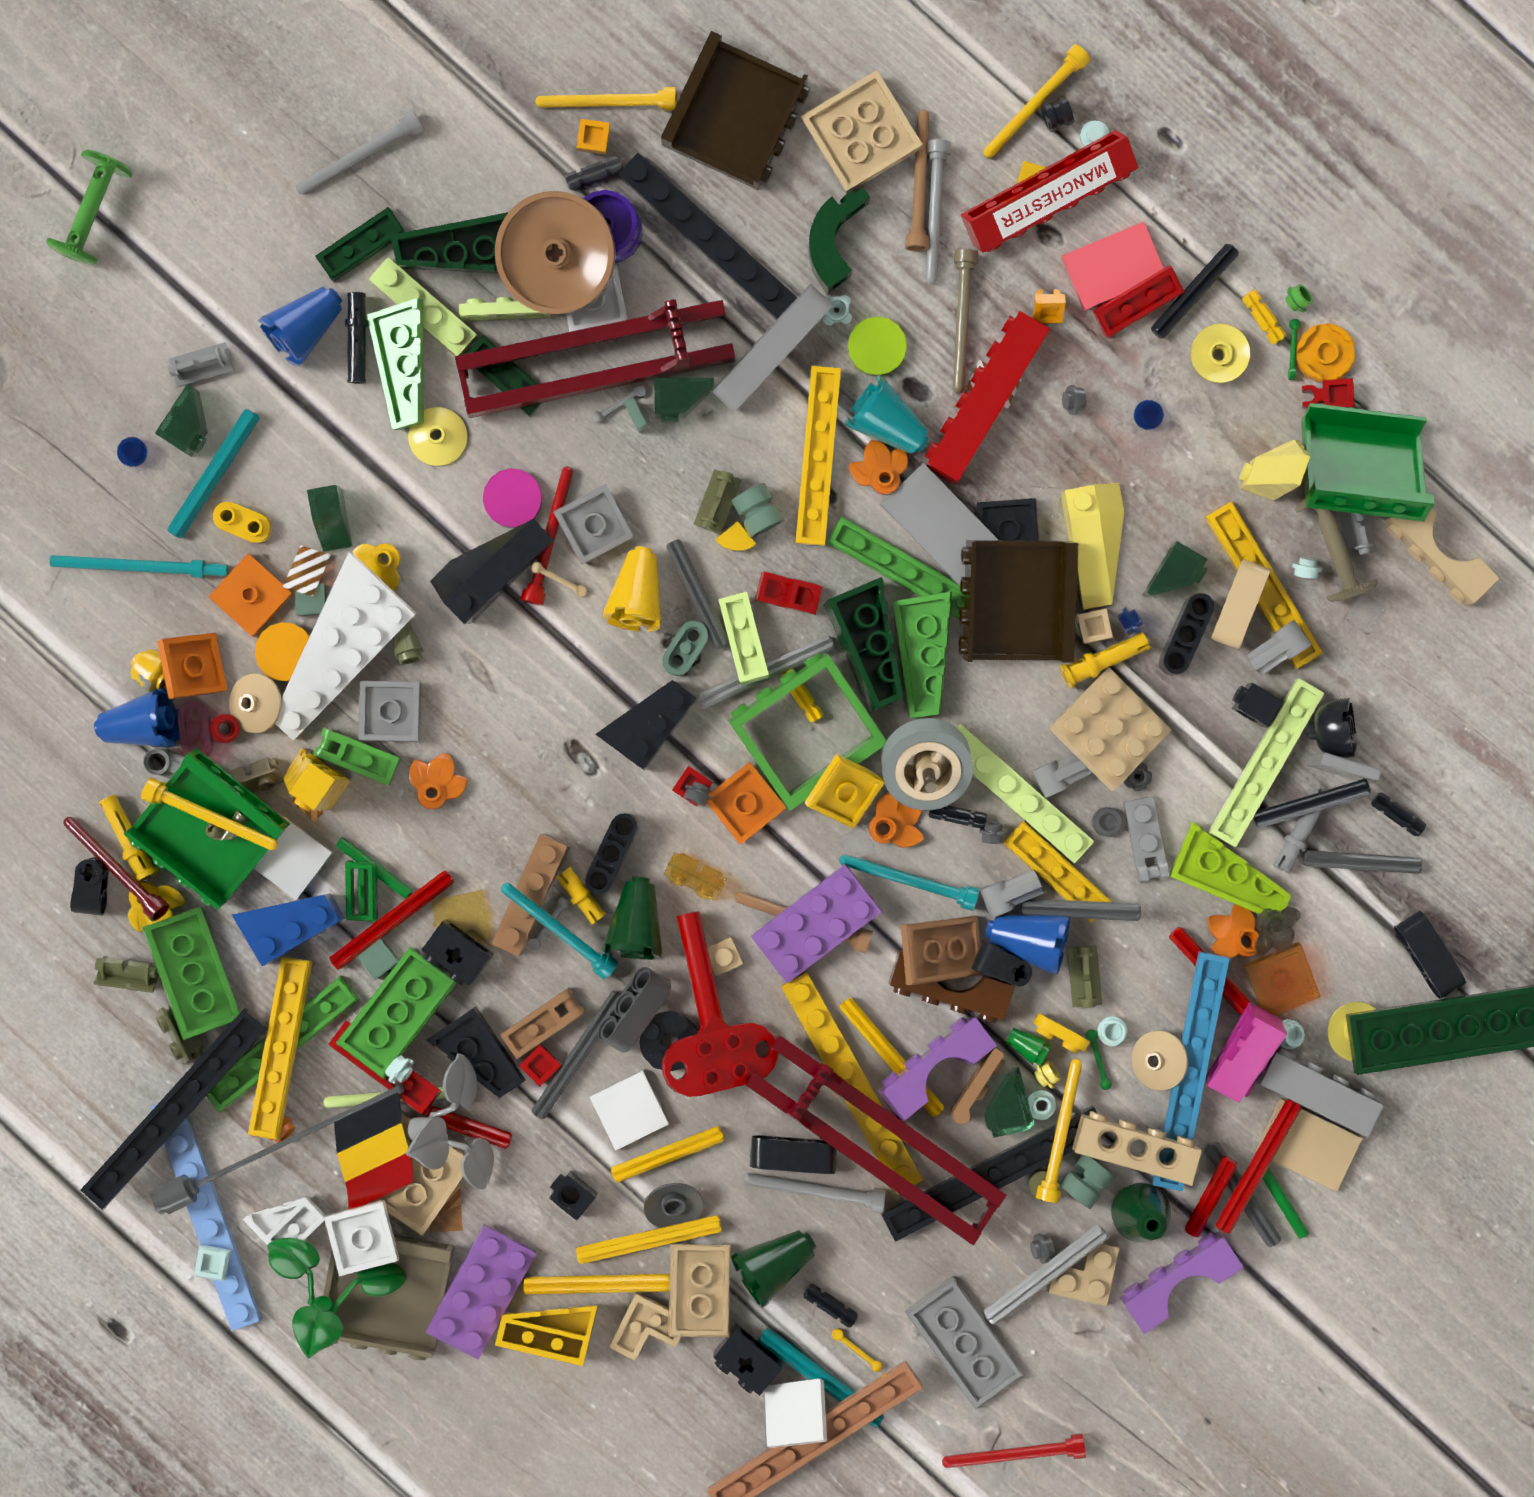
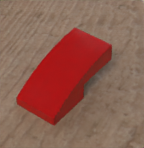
(788, 593)

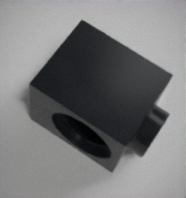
(1256, 704)
(576, 1207)

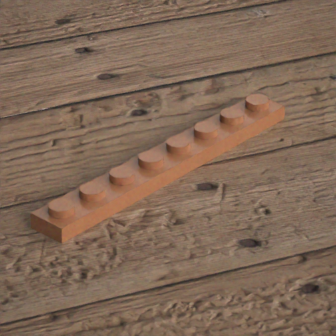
(840, 1423)

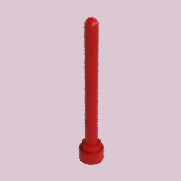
(534, 592)
(1072, 1446)

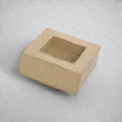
(1094, 626)
(724, 956)

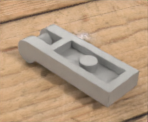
(1145, 838)

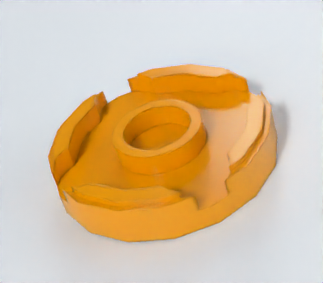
(1325, 352)
(280, 650)

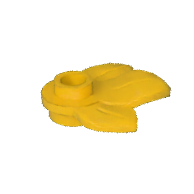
(371, 557)
(170, 894)

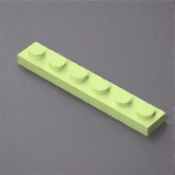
(1266, 762)
(1026, 800)

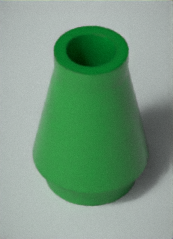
(1029, 1046)

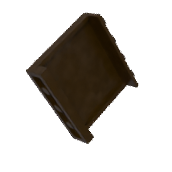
(734, 112)
(1018, 600)

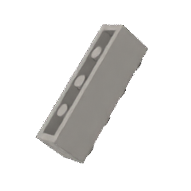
(1325, 1096)

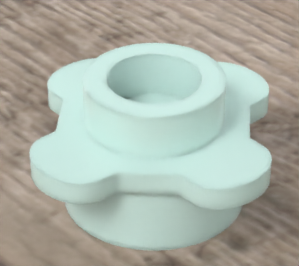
(843, 315)
(399, 1069)

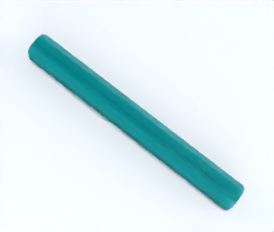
(213, 473)
(807, 1367)

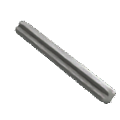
(775, 667)
(1045, 1274)

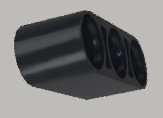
(1196, 623)
(601, 864)
(1430, 955)
(792, 1154)

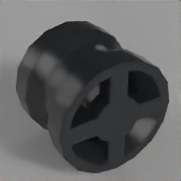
(1057, 113)

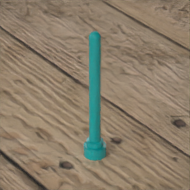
(964, 896)
(602, 963)

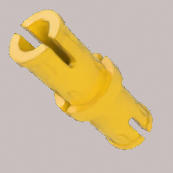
(581, 895)

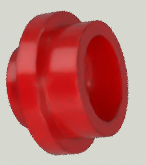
(232, 733)

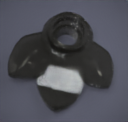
(1276, 929)

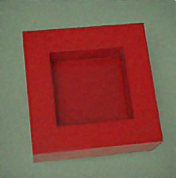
(688, 778)
(540, 1065)

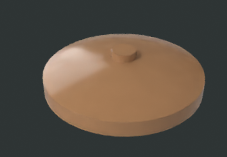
(555, 252)

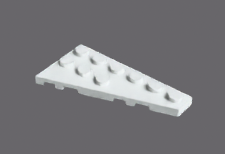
(349, 633)

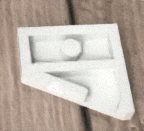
(287, 1220)

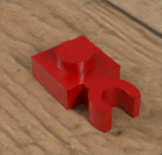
(1334, 393)

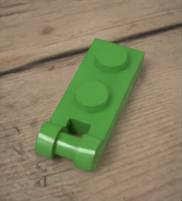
(358, 757)

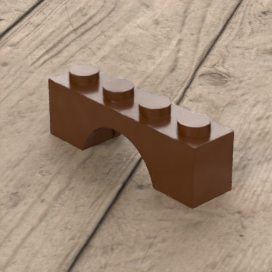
(987, 996)

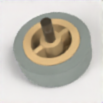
(927, 764)

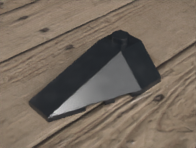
(482, 574)

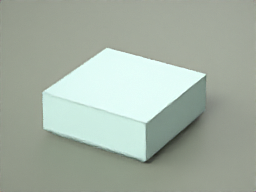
(212, 1262)

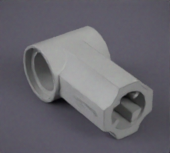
(1284, 644)
(173, 762)
(1059, 774)
(1003, 896)

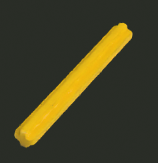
(884, 1048)
(648, 1239)
(597, 1284)

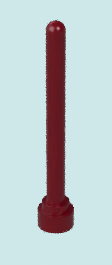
(153, 906)

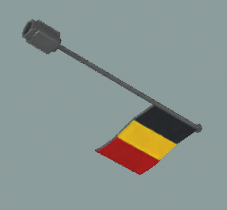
(368, 1148)

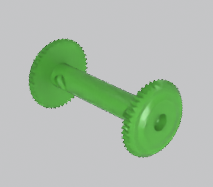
(89, 207)

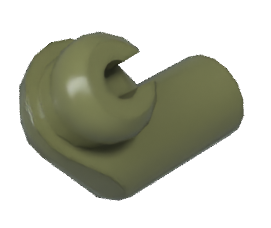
(220, 834)

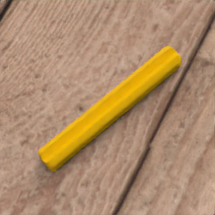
(667, 1154)

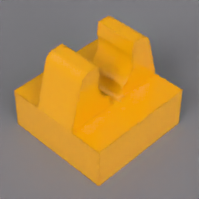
(593, 136)
(1049, 307)

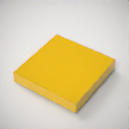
(845, 791)

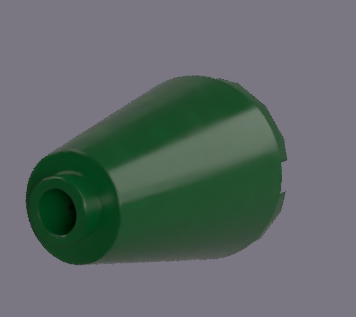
(635, 923)
(1141, 1212)
(773, 1264)

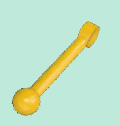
(837, 1335)

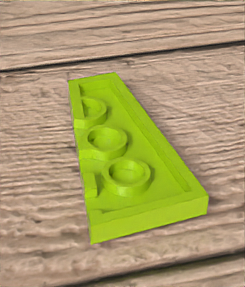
(1220, 872)

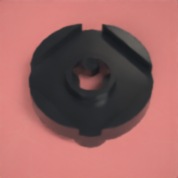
(662, 1023)

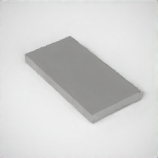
(935, 519)
(964, 1342)

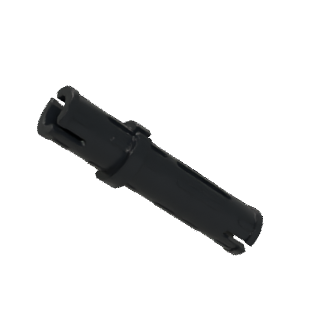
(356, 302)

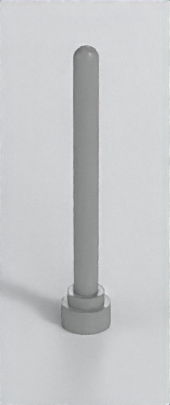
(408, 125)
(938, 152)
(871, 1199)

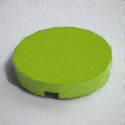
(877, 346)

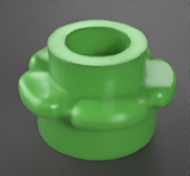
(1299, 298)

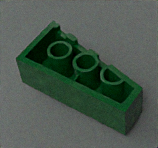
(451, 246)
(867, 642)

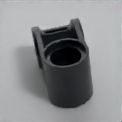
(90, 892)
(999, 965)

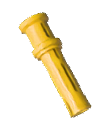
(1091, 665)
(137, 859)

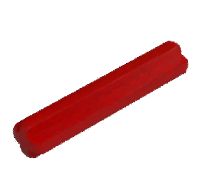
(474, 1128)
(1210, 1196)

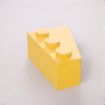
(314, 782)
(549, 1333)

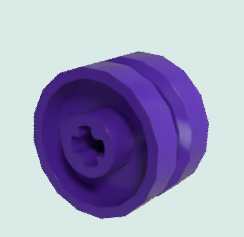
(624, 221)

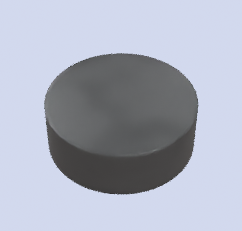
(1107, 821)

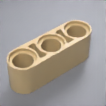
(1240, 604)

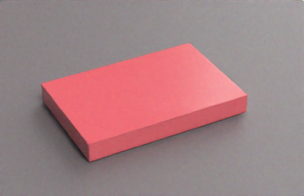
(1111, 265)

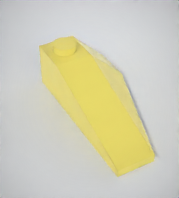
(1276, 471)
(1095, 522)

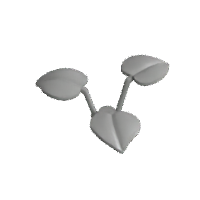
(429, 1134)

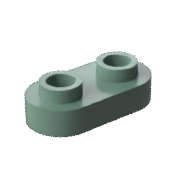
(685, 648)

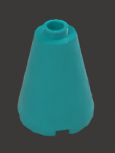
(887, 418)

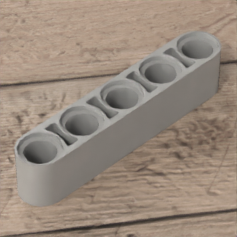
(772, 348)

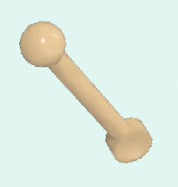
(579, 590)

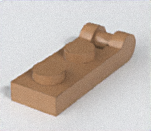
(541, 1023)
(976, 1086)

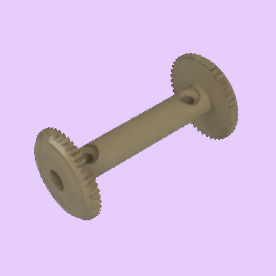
(1339, 555)

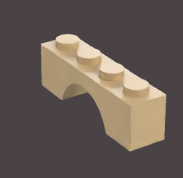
(1464, 578)

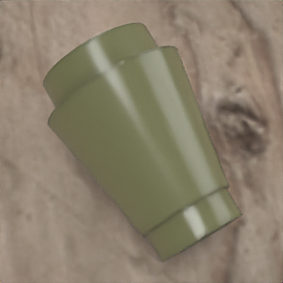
(407, 646)

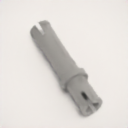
(1297, 839)

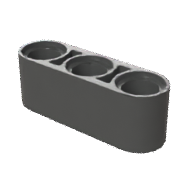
(634, 1009)

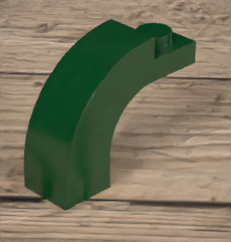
(824, 257)

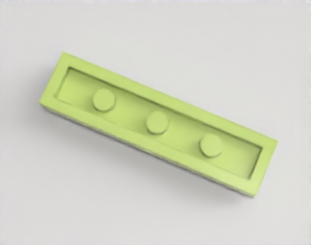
(436, 317)

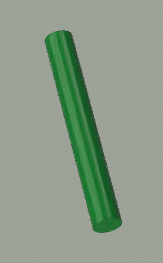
(382, 874)
(1284, 1204)

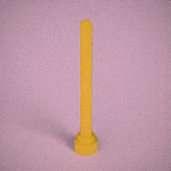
(1076, 59)
(664, 99)
(156, 792)
(1049, 1188)

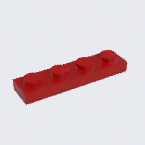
(417, 1092)

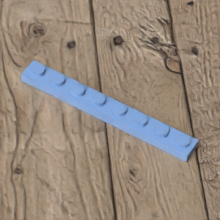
(212, 1226)

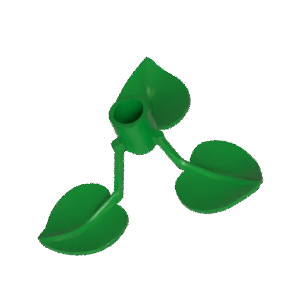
(316, 1324)

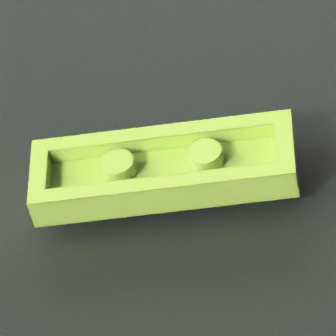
(503, 309)
(744, 638)

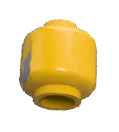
(148, 670)

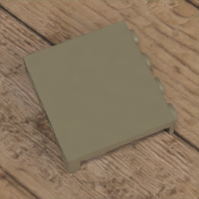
(401, 1318)

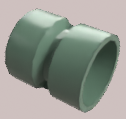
(758, 512)
(1087, 1181)

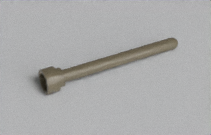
(965, 261)

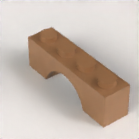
(534, 883)

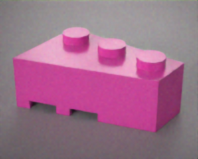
(1246, 1053)

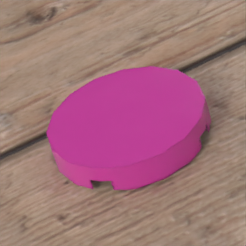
(512, 498)

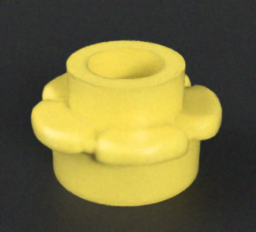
(1047, 1074)

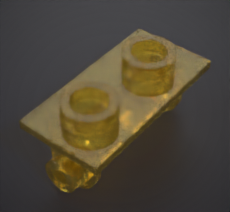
(682, 872)

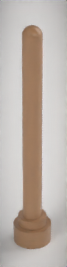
(917, 238)
(859, 939)

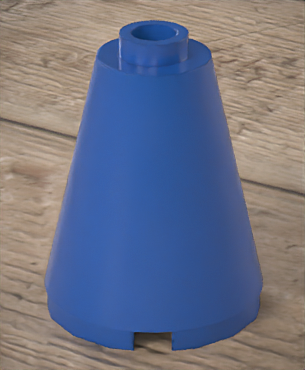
(301, 323)
(142, 721)
(1032, 938)

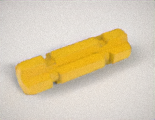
(1264, 317)
(806, 702)

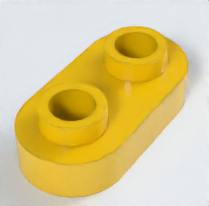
(241, 522)
(1049, 1027)

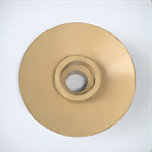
(264, 707)
(1171, 1058)

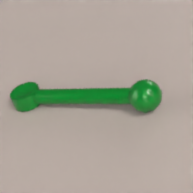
(1294, 324)
(1105, 1083)

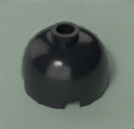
(1335, 728)

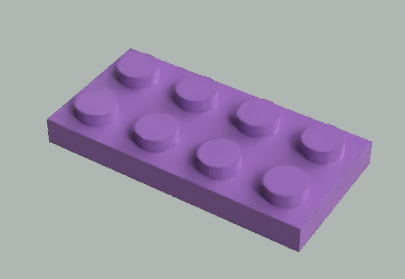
(816, 923)
(481, 1291)

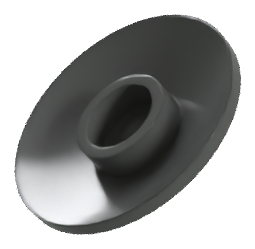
(673, 1204)

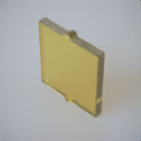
(466, 912)

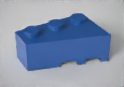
(286, 926)

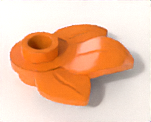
(879, 463)
(436, 776)
(900, 822)
(1230, 932)

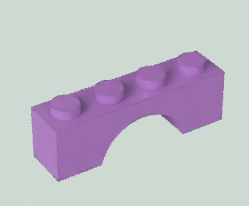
(907, 1090)
(1149, 1300)

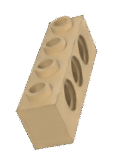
(1180, 1168)

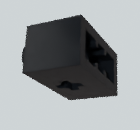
(448, 938)
(743, 1345)

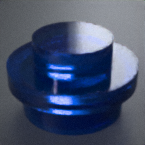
(1148, 414)
(132, 452)
(1130, 621)

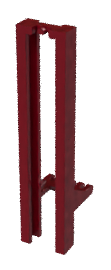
(663, 318)
(826, 1076)

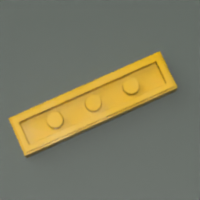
(1052, 866)

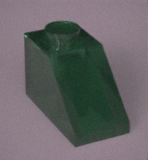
(679, 396)
(185, 423)
(330, 517)
(1177, 570)
(1009, 1107)

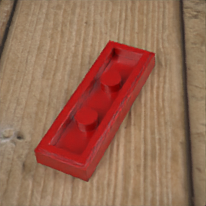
(1138, 301)

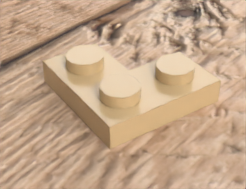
(1093, 1280)
(642, 1319)

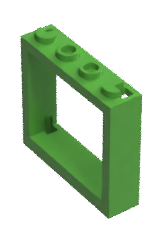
(788, 683)

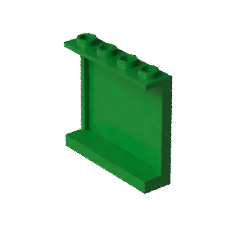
(1365, 462)
(180, 841)

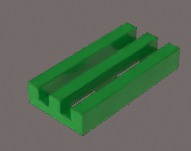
(350, 865)

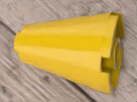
(636, 593)

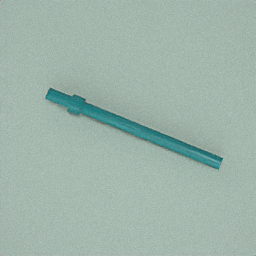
(196, 568)

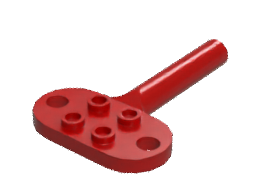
(719, 1053)

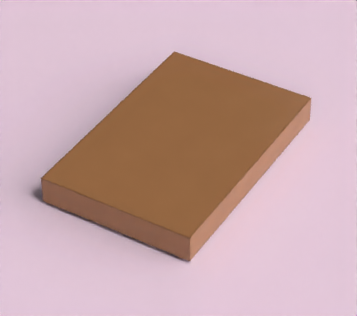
(940, 949)

